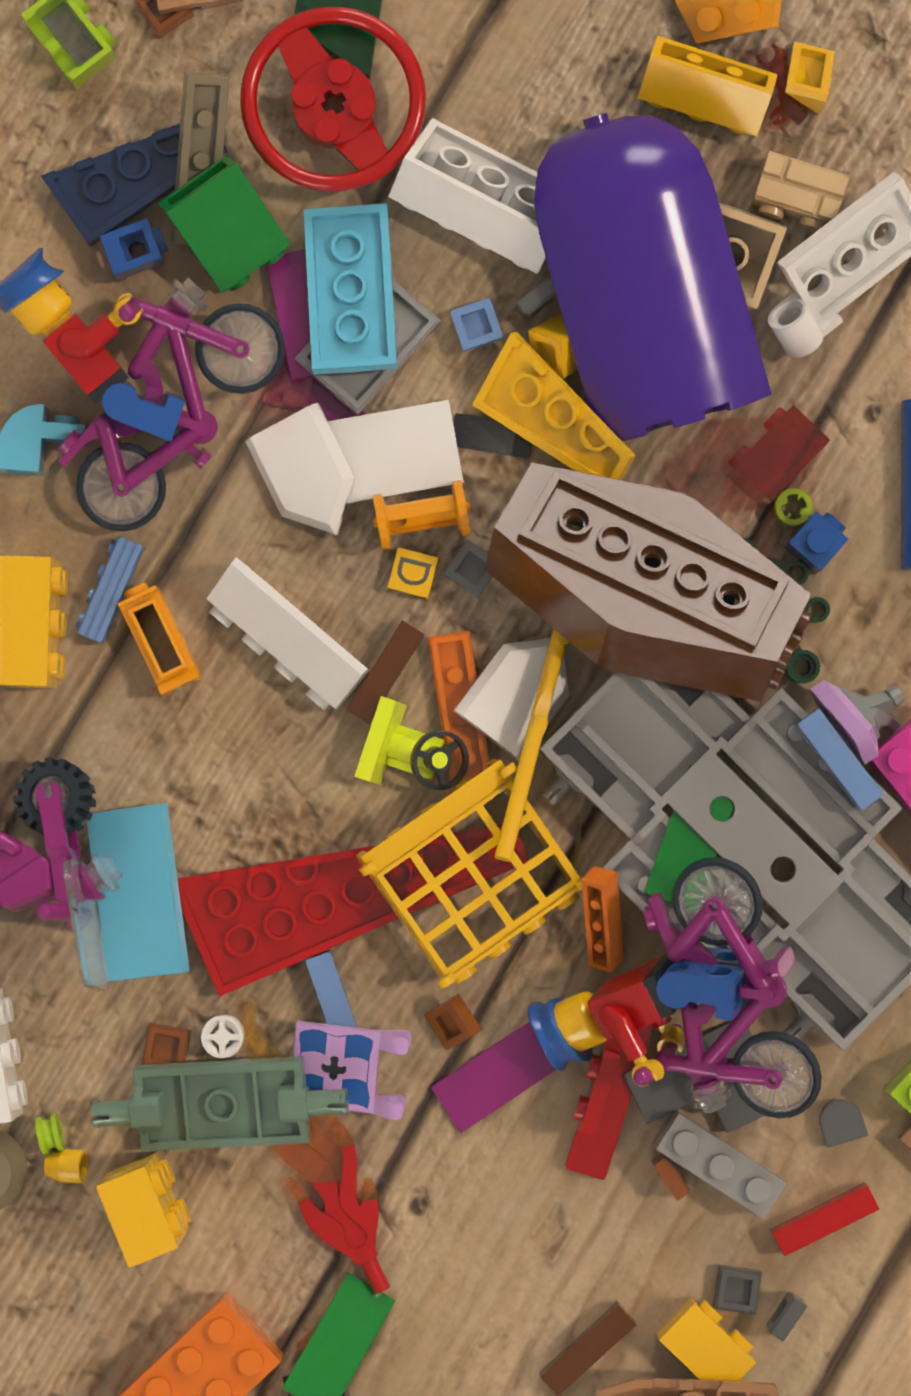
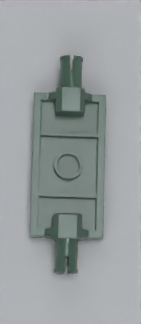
(221, 1104)

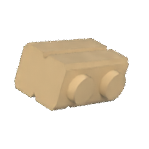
(799, 191)

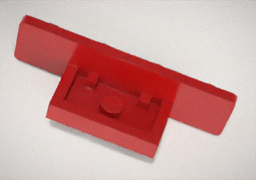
(602, 1109)

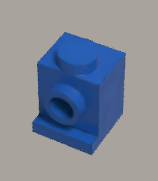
(119, 244)

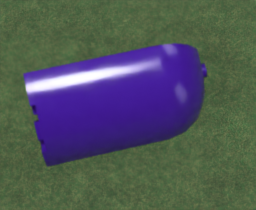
(645, 276)

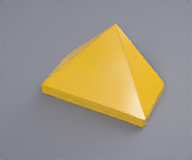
(810, 75)

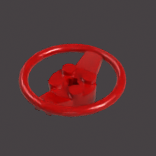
(320, 78)

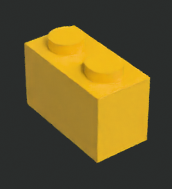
(705, 1345)

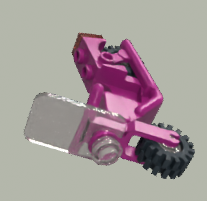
(55, 803)

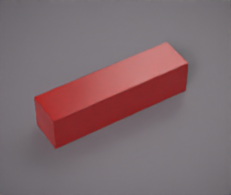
(824, 1219)

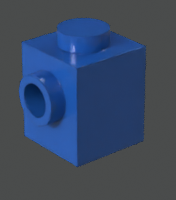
(817, 541)

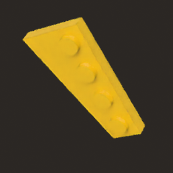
(545, 411)

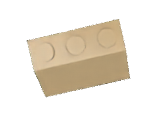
(754, 248)

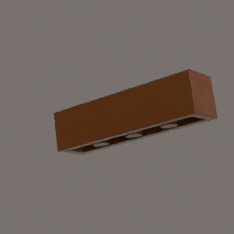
(385, 671)
(587, 1348)

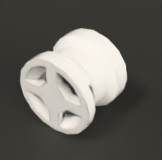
(220, 1041)

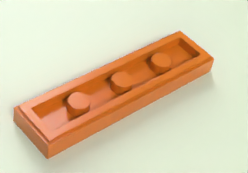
(453, 677)

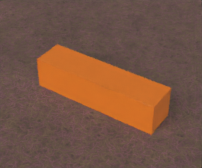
(603, 919)

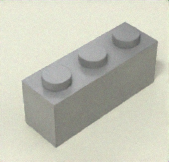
(719, 1163)

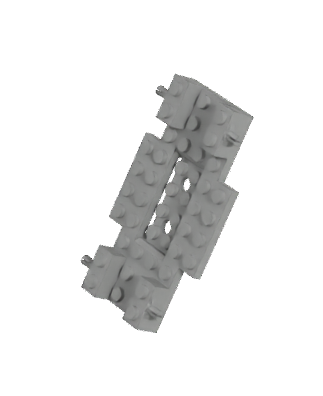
(846, 929)

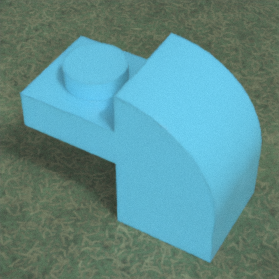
(26, 435)

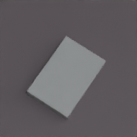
(358, 389)

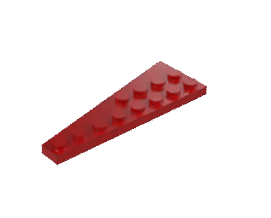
(292, 909)

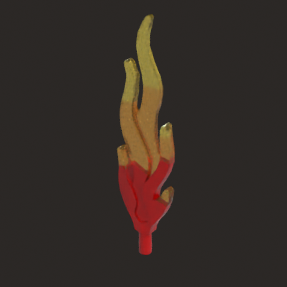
(333, 1173)

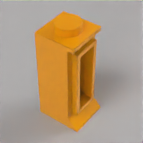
(139, 598)

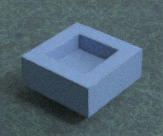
(476, 325)

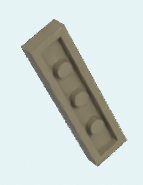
(200, 127)

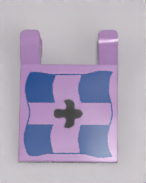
(350, 1059)

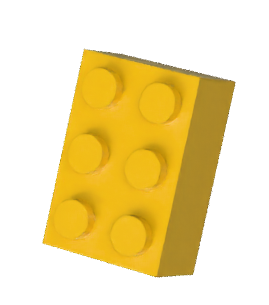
(31, 622)
(144, 1208)

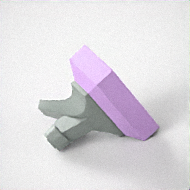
(857, 716)

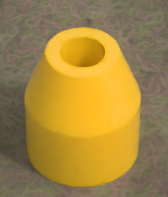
(67, 1166)

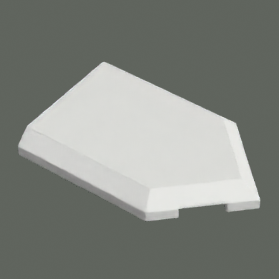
(304, 469)
(505, 693)

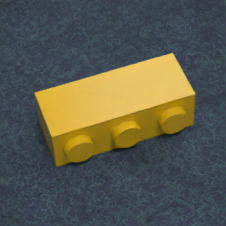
(707, 86)

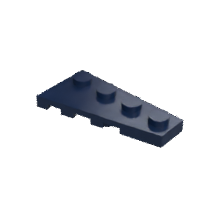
(117, 185)

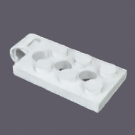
(810, 315)

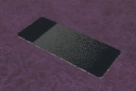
(489, 436)

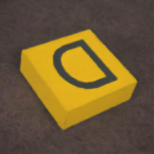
(412, 573)

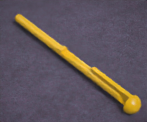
(533, 738)

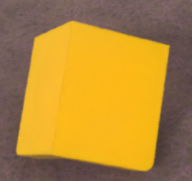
(553, 345)

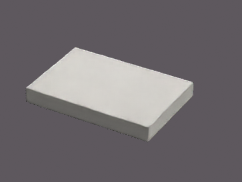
(399, 450)

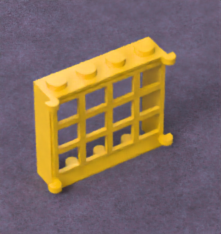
(437, 820)

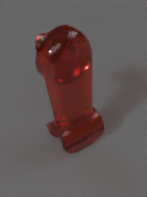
(789, 106)

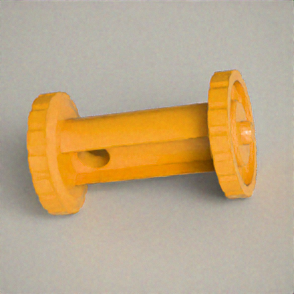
(421, 514)

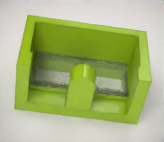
(70, 37)

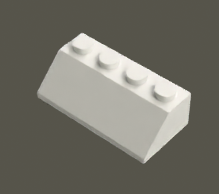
(472, 193)
(286, 634)

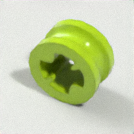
(782, 500)
(49, 1133)

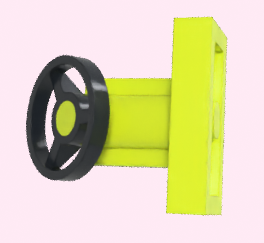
(407, 749)

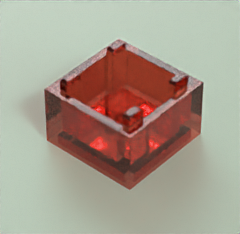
(777, 456)

